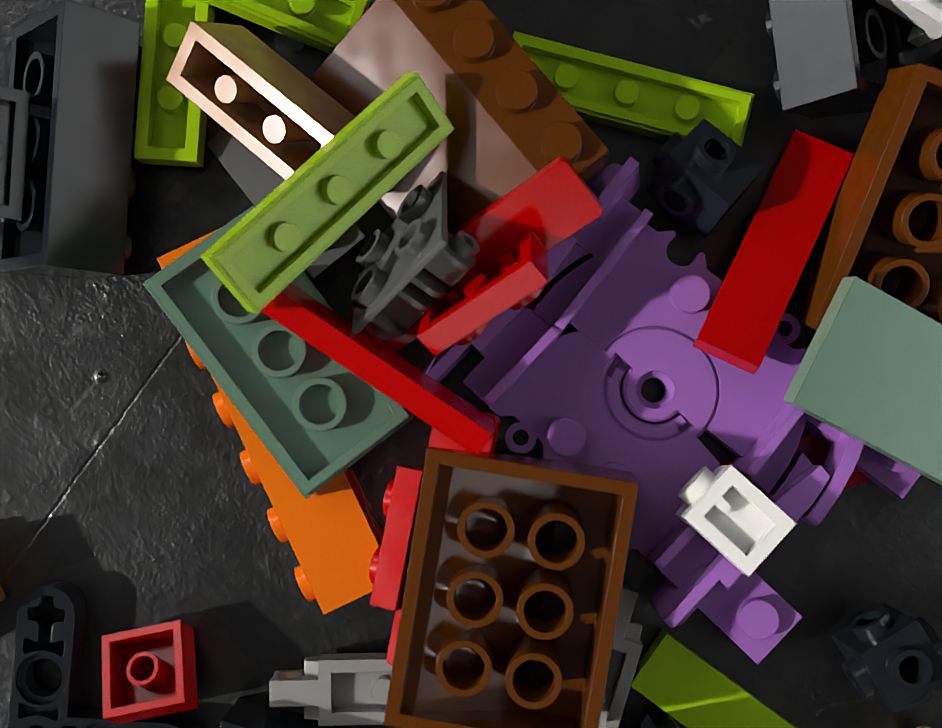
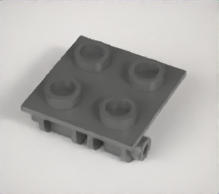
(410, 263)

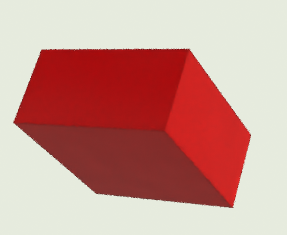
(149, 672)

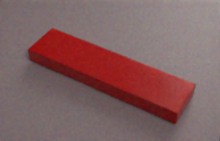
(773, 252)
(381, 368)

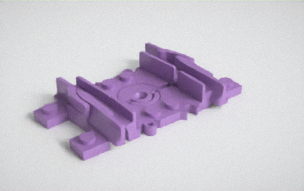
(586, 405)

